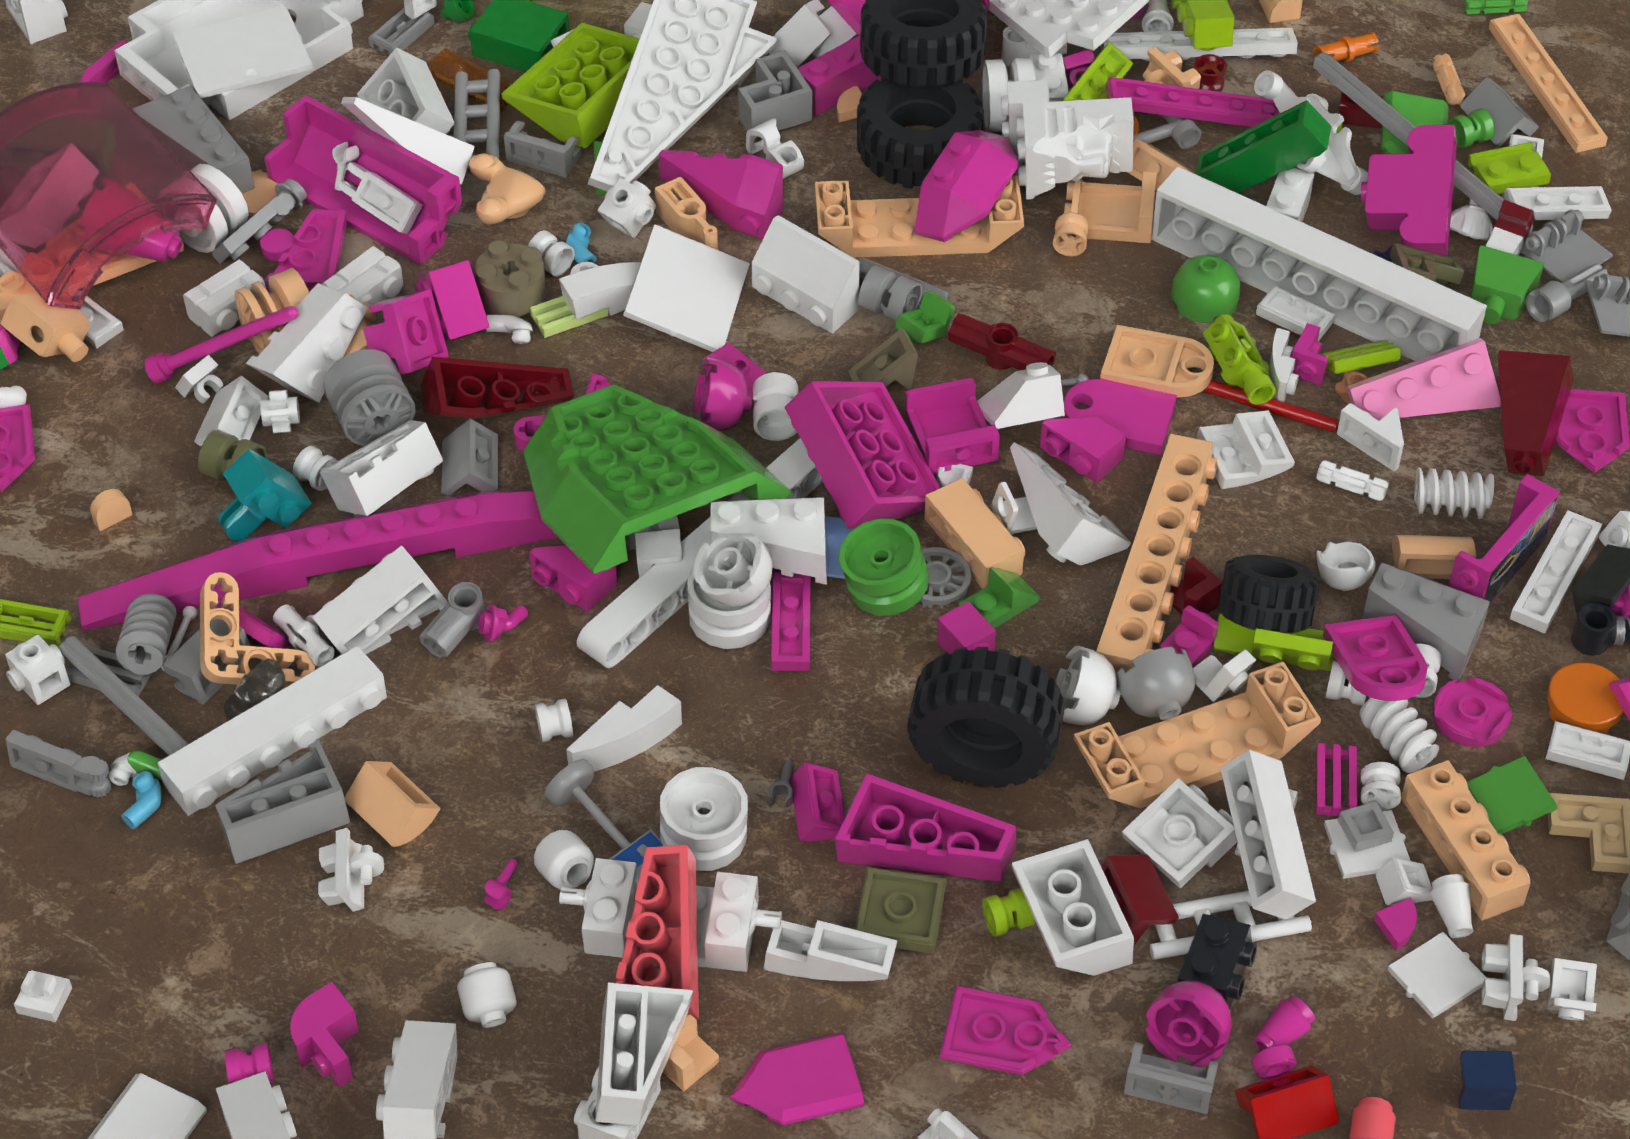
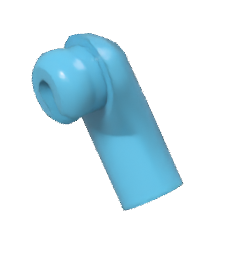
(579, 241)

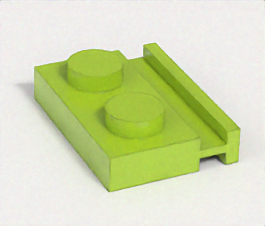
(1510, 167)

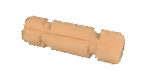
(1448, 79)

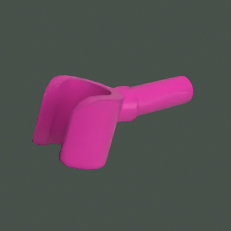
(497, 893)

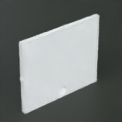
(242, 51)
(686, 289)

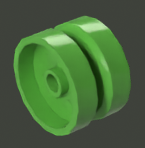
(884, 567)

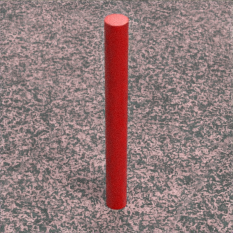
(1274, 406)

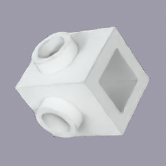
(628, 207)
(37, 669)

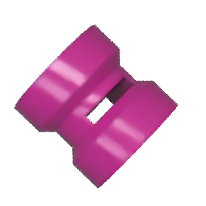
(243, 1065)

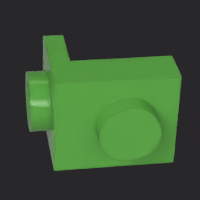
(929, 320)

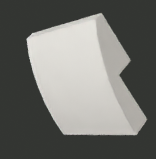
(1247, 449)

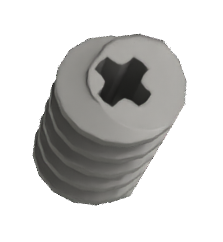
(146, 634)

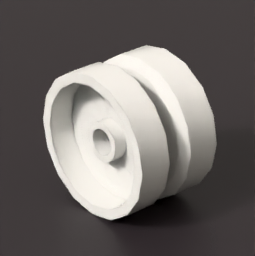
(995, 85)
(228, 213)
(724, 624)
(706, 813)

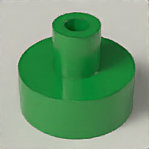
(458, 10)

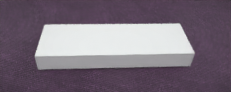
(1555, 201)

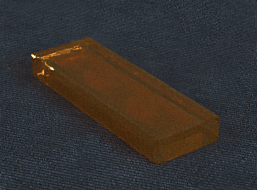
(447, 64)

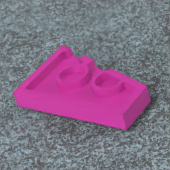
(316, 247)

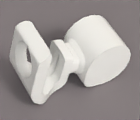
(781, 153)

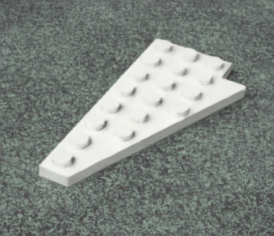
(1054, 23)

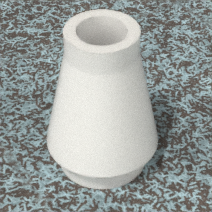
(1157, 17)
(1453, 903)

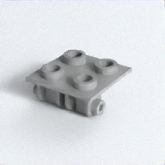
(1564, 247)
(1611, 303)

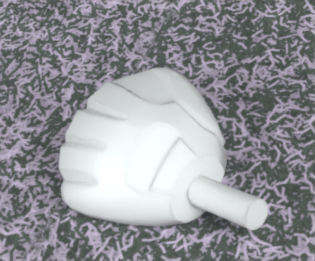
(1471, 221)

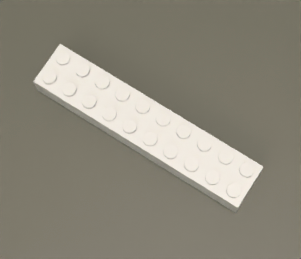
(1279, 251)

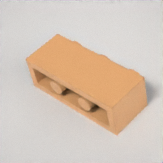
(973, 530)

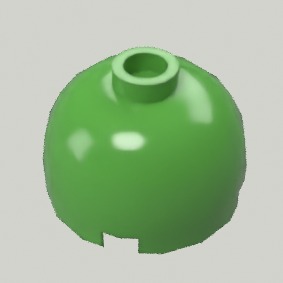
(1206, 288)

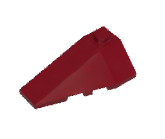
(490, 388)

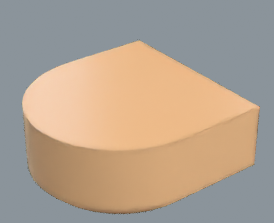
(109, 508)

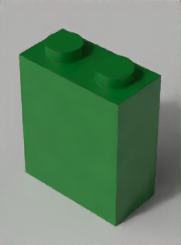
(516, 32)

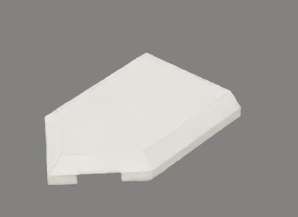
(150, 1112)

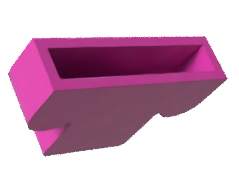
(1414, 189)

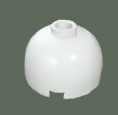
(733, 567)
(1087, 687)

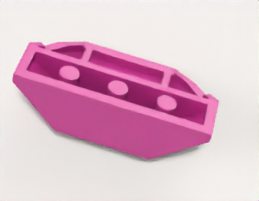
(964, 183)

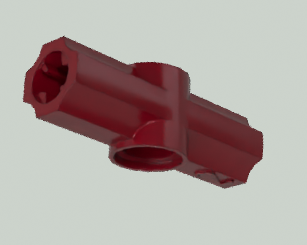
(998, 343)

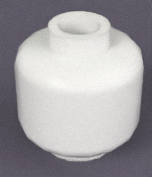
(563, 859)
(486, 994)

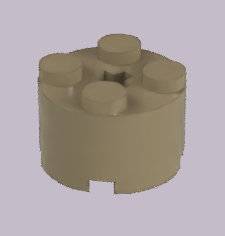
(510, 278)

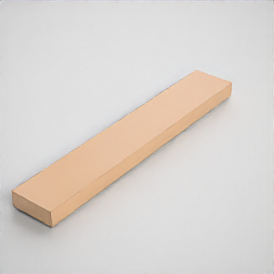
(1548, 83)

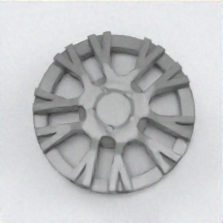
(942, 579)

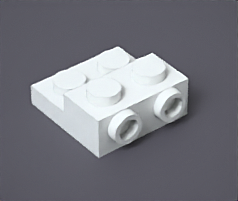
(1181, 832)

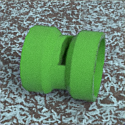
(1475, 127)

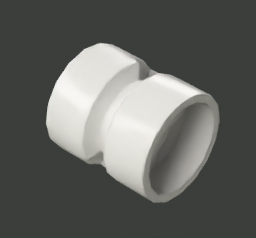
(770, 397)

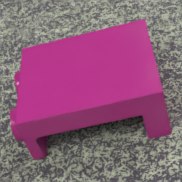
(950, 425)

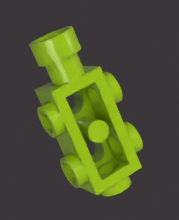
(1239, 359)

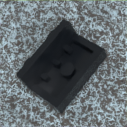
(1220, 956)

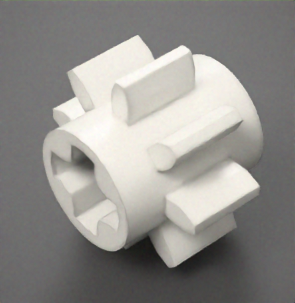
(280, 411)

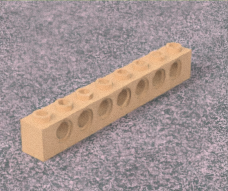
(1157, 551)

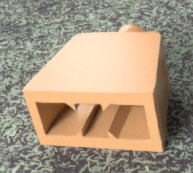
(46, 328)

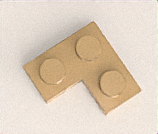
(1602, 821)

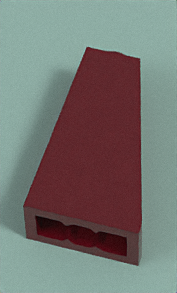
(1532, 406)

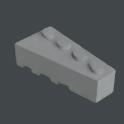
(196, 135)

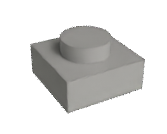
(1365, 826)

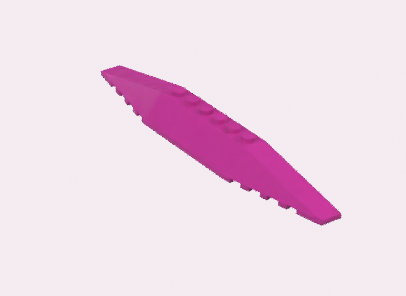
(288, 556)

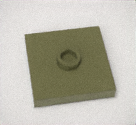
(902, 908)

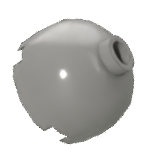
(1158, 683)

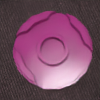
(1472, 712)

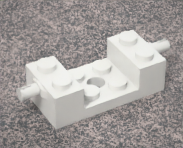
(724, 914)

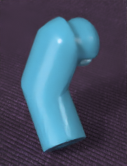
(147, 799)

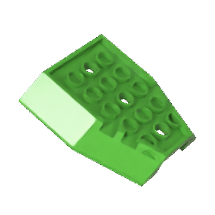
(627, 463)

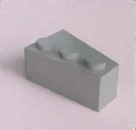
(1430, 614)
(283, 808)

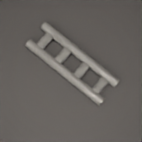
(490, 110)

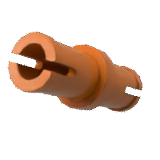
(1348, 48)

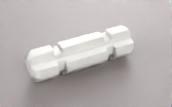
(1352, 480)

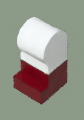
(1511, 228)

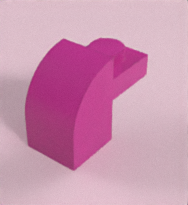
(318, 1029)

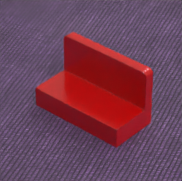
(1290, 1104)

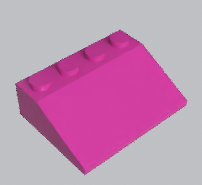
(862, 450)

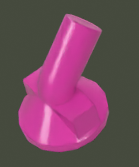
(496, 621)

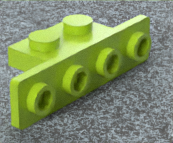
(1298, 648)

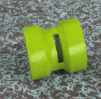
(1007, 912)

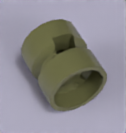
(221, 451)

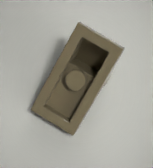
(888, 362)

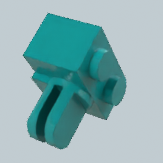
(261, 493)

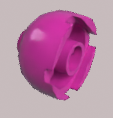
(721, 394)
(1189, 1022)

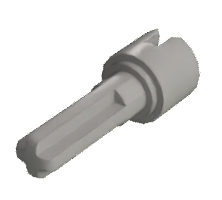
(1556, 297)

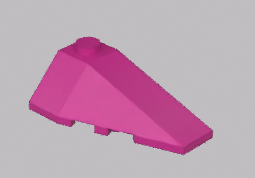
(735, 190)

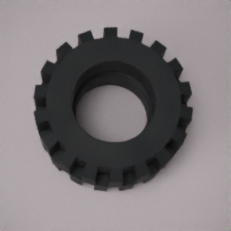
(1269, 593)

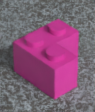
(455, 299)

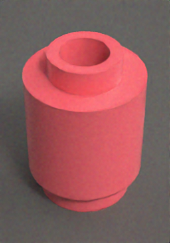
(1372, 1119)

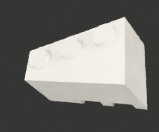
(311, 342)
(382, 468)
(787, 527)
(418, 1081)

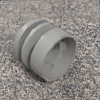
(368, 395)

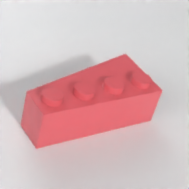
(663, 926)

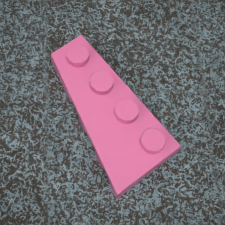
(1433, 385)

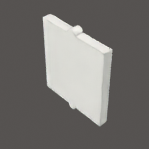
(1367, 860)
(1437, 975)

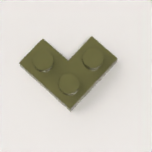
(1430, 265)

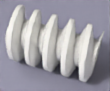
(1453, 492)
(1400, 732)

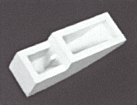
(599, 288)
(628, 731)
(829, 953)

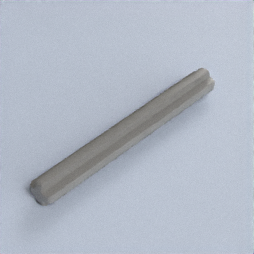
(121, 695)

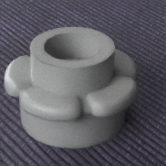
(294, 189)

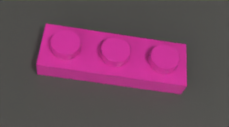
(791, 622)

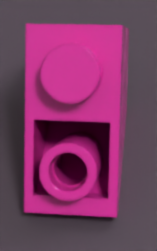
(1084, 444)
(570, 577)

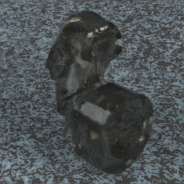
(255, 686)

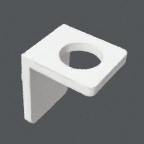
(1013, 512)

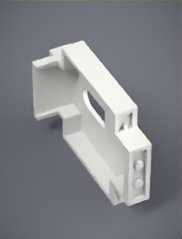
(156, 68)

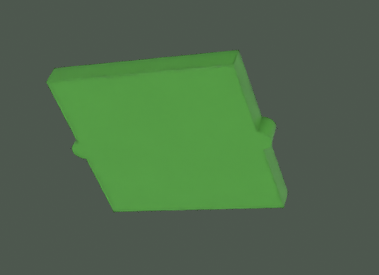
(1512, 795)

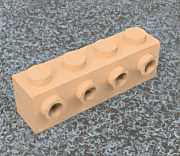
(1466, 839)

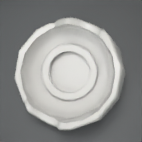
(1345, 565)

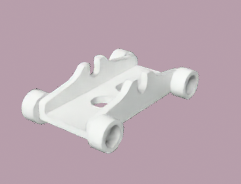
(1337, 160)

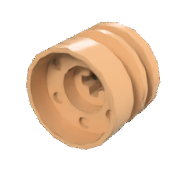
(285, 290)

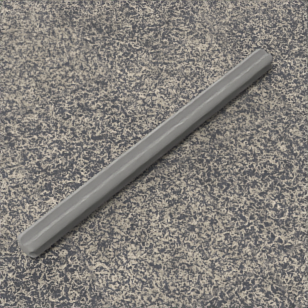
(1401, 127)

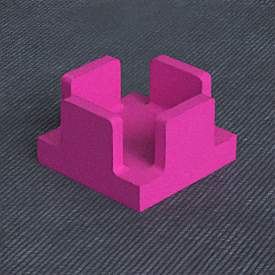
(409, 331)

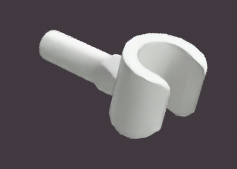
(342, 156)

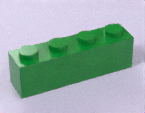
(1266, 149)

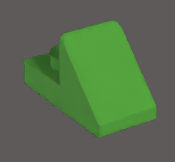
(1003, 597)

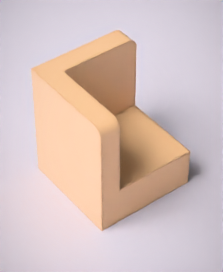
(689, 1057)

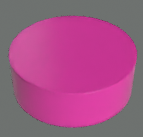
(275, 243)
(1273, 1061)

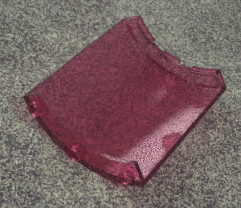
(86, 185)

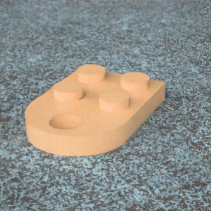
(1158, 362)

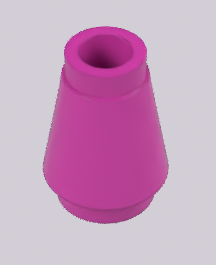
(1285, 1024)

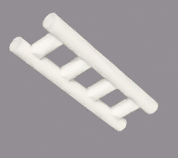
(1240, 904)

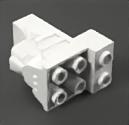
(1065, 137)

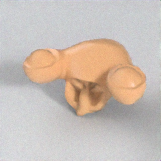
(508, 192)

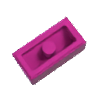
(817, 802)

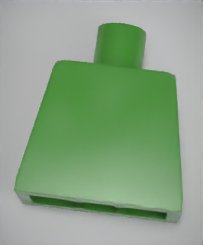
(1503, 283)

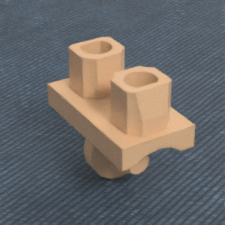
(1167, 70)

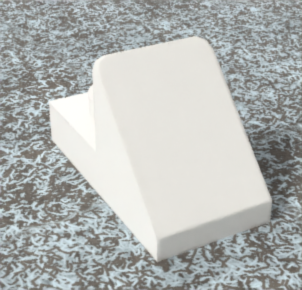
(1376, 438)

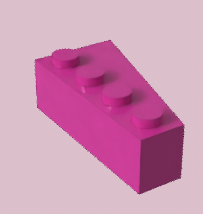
(922, 834)

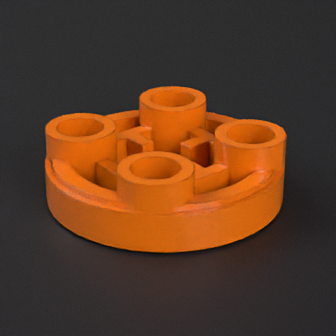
(1582, 697)

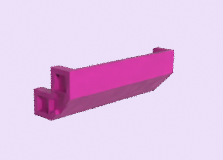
(308, 159)

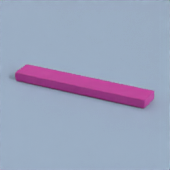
(1192, 102)

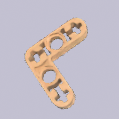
(228, 646)

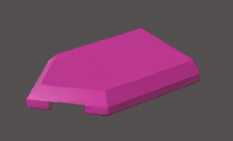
(1594, 427)
(15, 443)
(999, 1032)
(801, 1081)

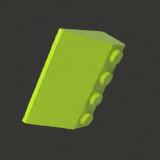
(575, 83)

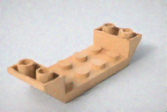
(888, 225)
(1195, 745)

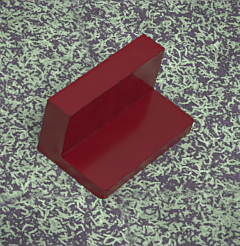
(1139, 892)

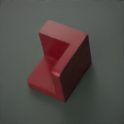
(1197, 588)

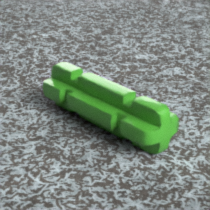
(1473, 7)

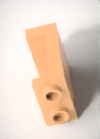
(1114, 209)

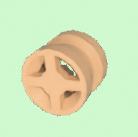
(1070, 234)

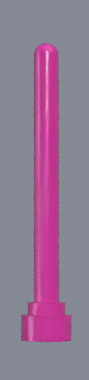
(163, 366)

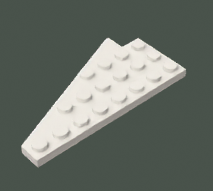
(679, 71)

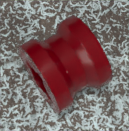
(1212, 72)

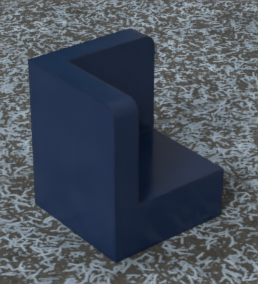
(1487, 1080)

